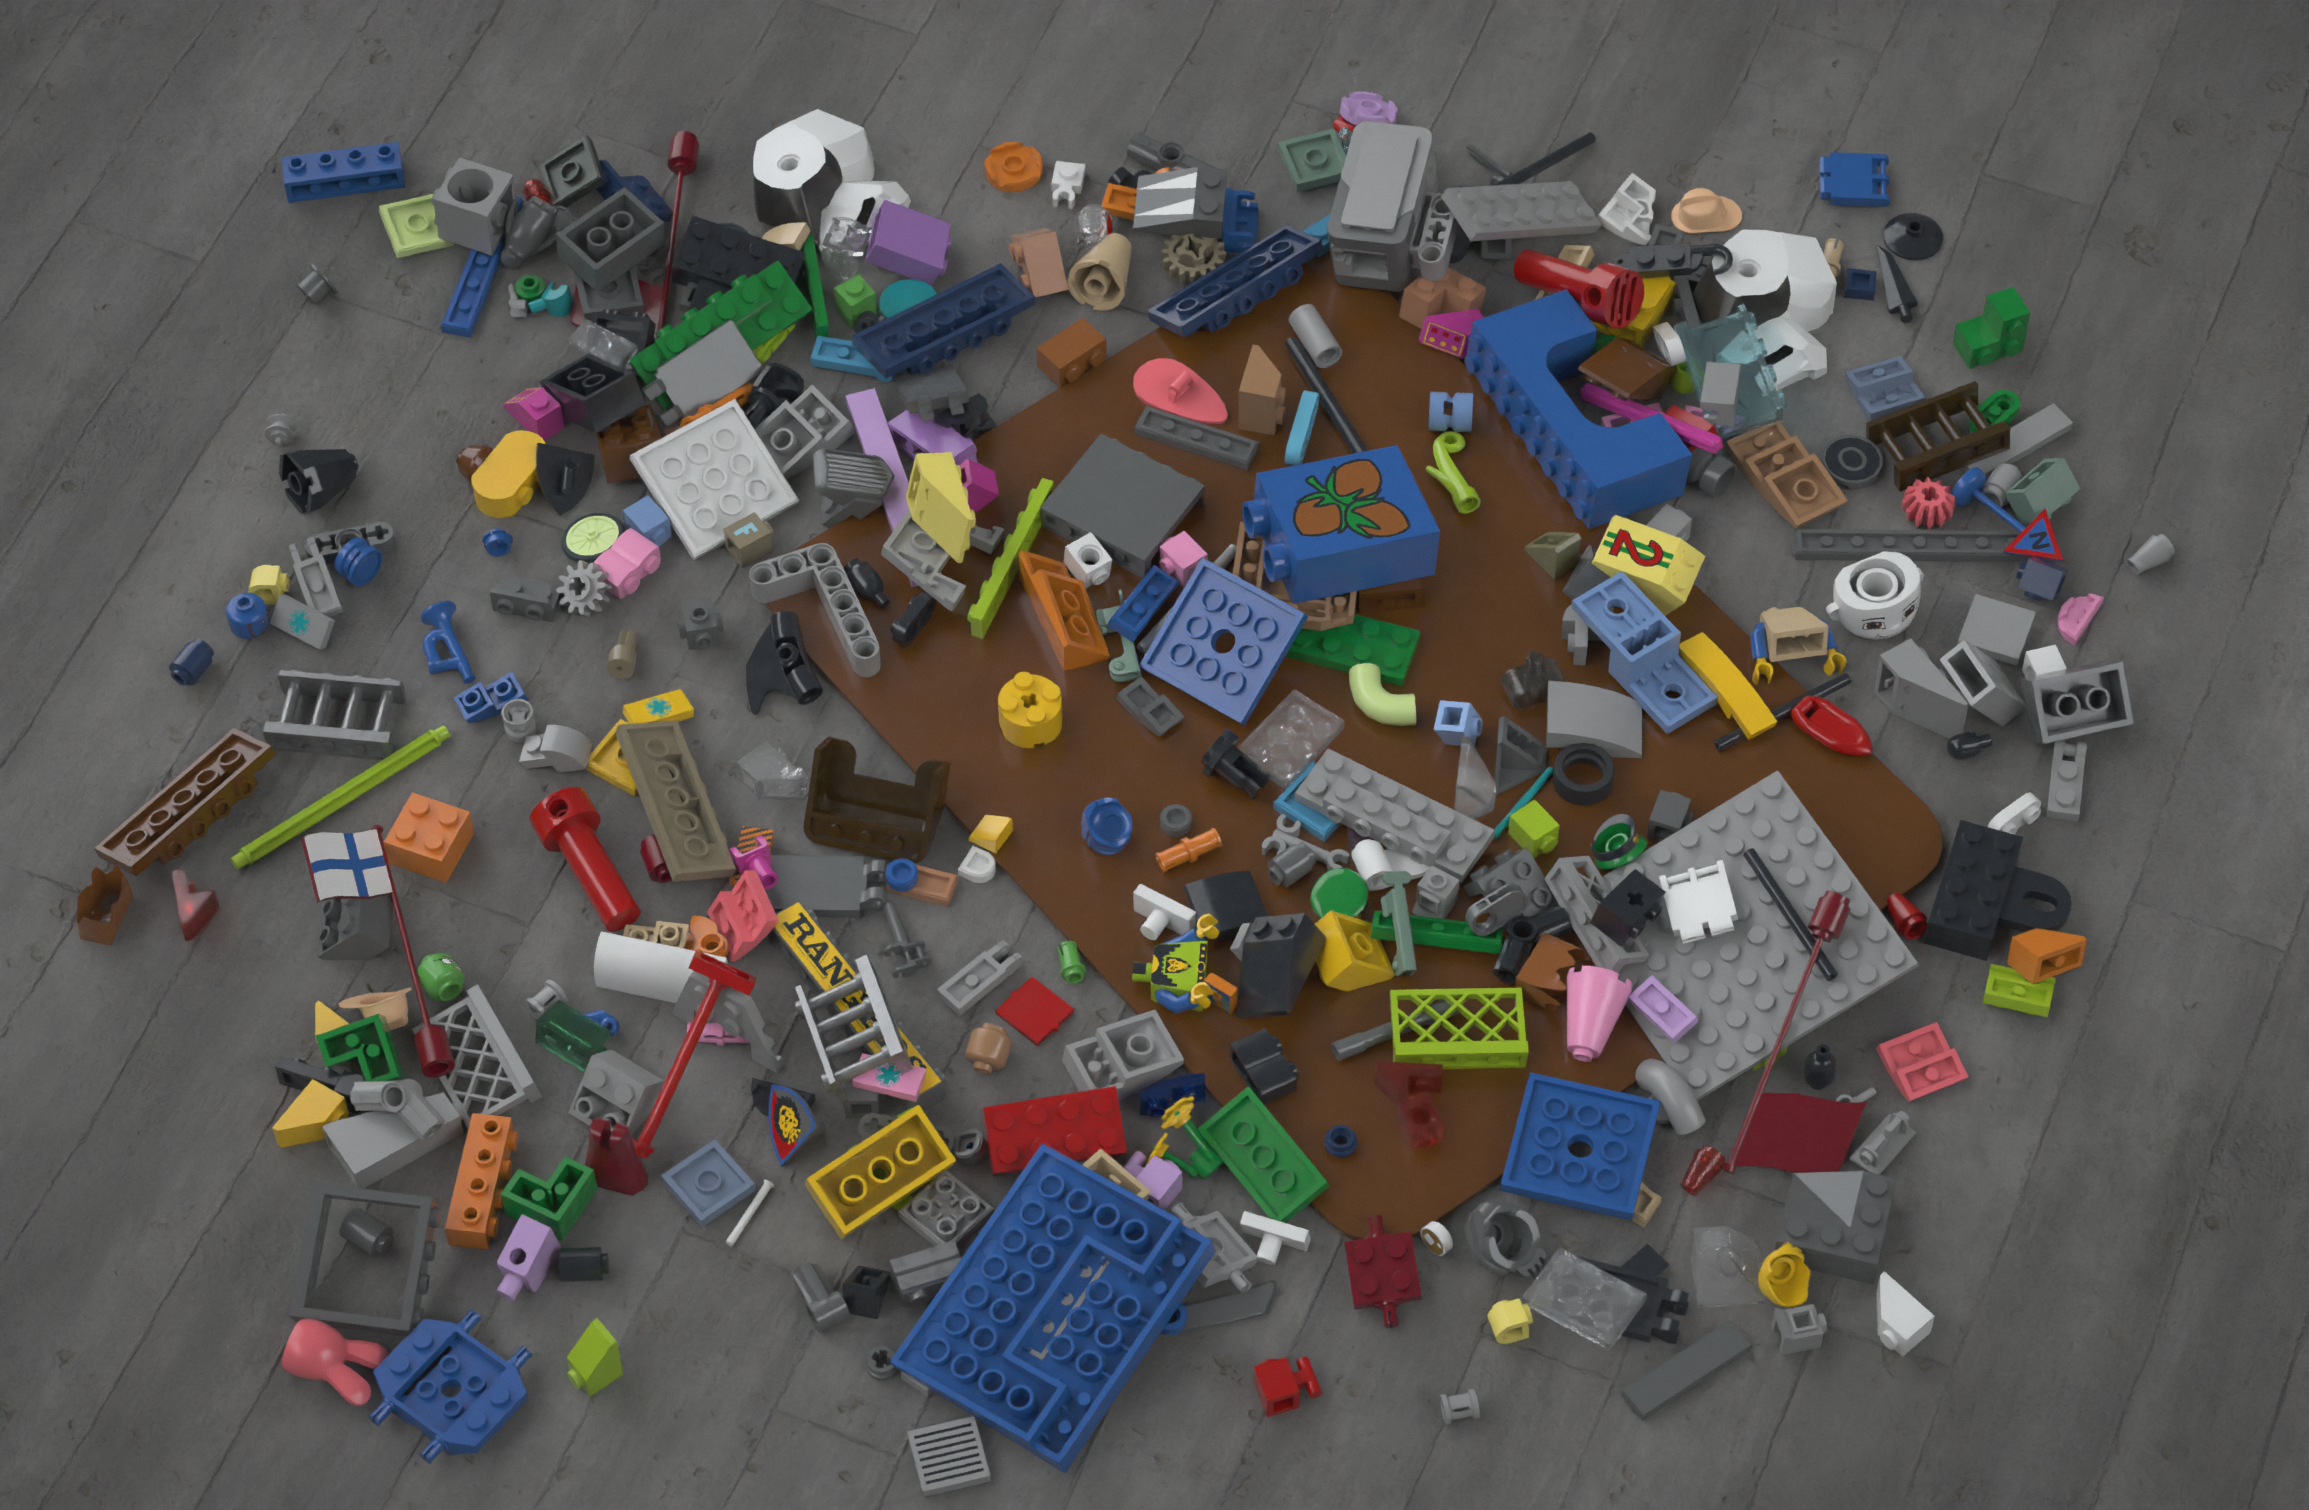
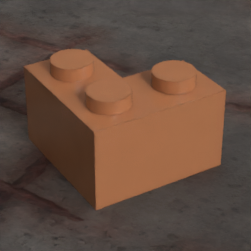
(1041, 261)
(1442, 296)

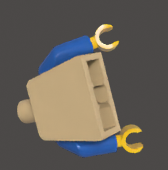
(1792, 635)

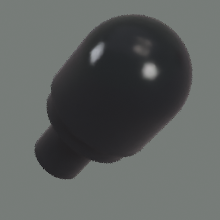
(1967, 745)

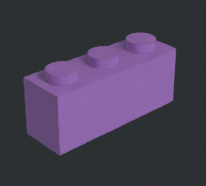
(919, 436)

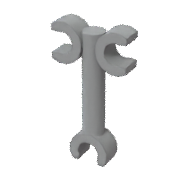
(1285, 837)

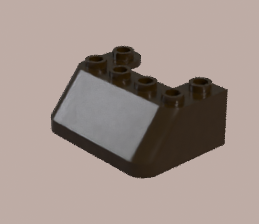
(871, 812)

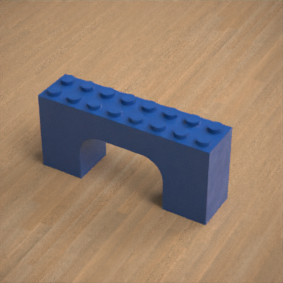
(1595, 467)

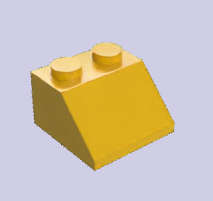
(1349, 954)

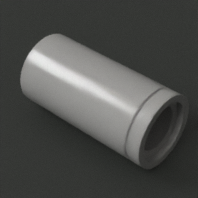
(1315, 336)

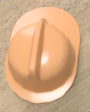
(1705, 212)
(389, 1004)

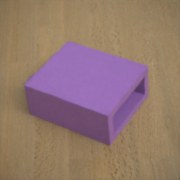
(909, 242)

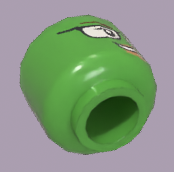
(440, 977)

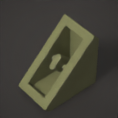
(1556, 552)

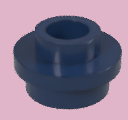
(1340, 1133)

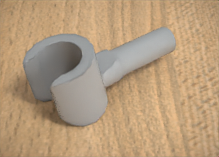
(518, 307)
(1860, 1098)

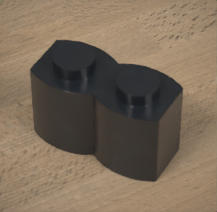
(1263, 1066)

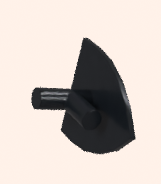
(563, 475)

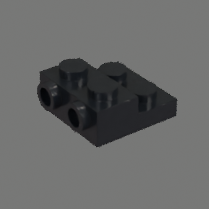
(634, 328)

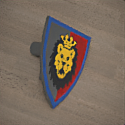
(790, 1122)

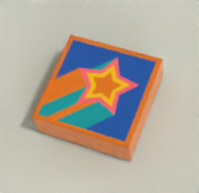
(1224, 993)

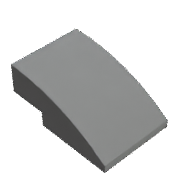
(801, 429)
(1594, 717)
(1123, 1055)

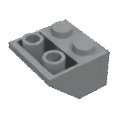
(615, 1091)

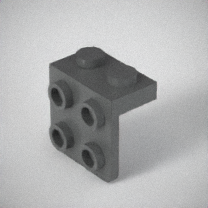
(1514, 868)

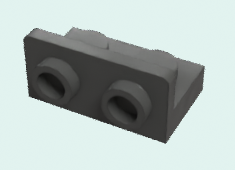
(526, 598)

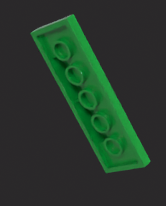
(756, 305)

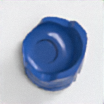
(1106, 826)

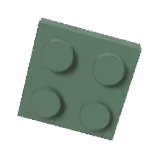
(1313, 159)

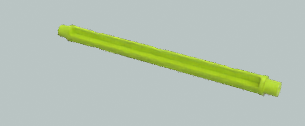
(339, 797)

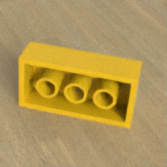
(906, 1152)

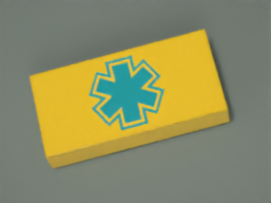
(660, 708)

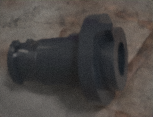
(1234, 765)

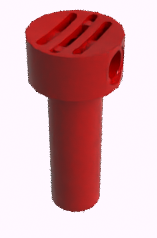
(1606, 293)
(568, 824)

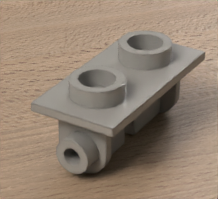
(1884, 1143)

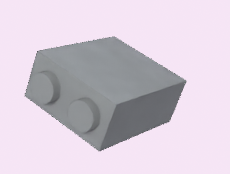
(1983, 683)

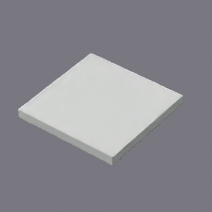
(713, 477)

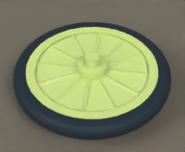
(591, 536)

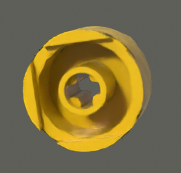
(1030, 710)

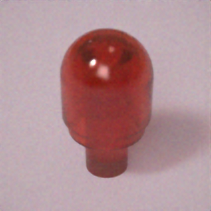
(536, 188)

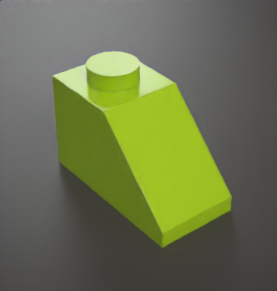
(594, 1359)

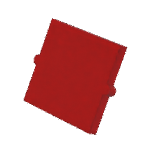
(1034, 1011)

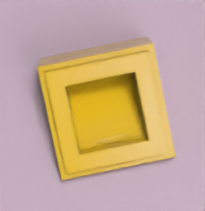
(992, 832)

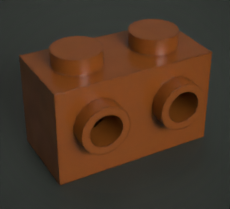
(1071, 353)

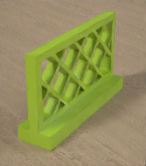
(1462, 1053)

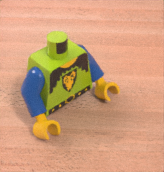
(1180, 969)

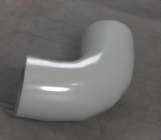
(1673, 1093)

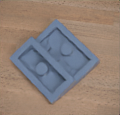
(1884, 387)

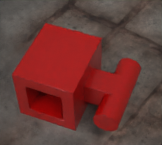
(1280, 1387)

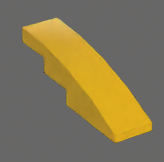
(1733, 690)

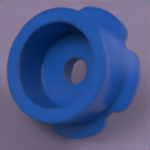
(497, 542)

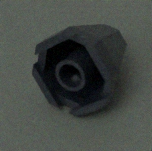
(316, 476)

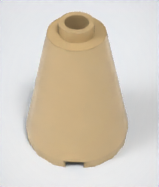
(1102, 273)

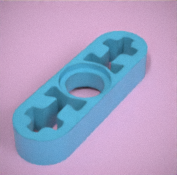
(1302, 428)

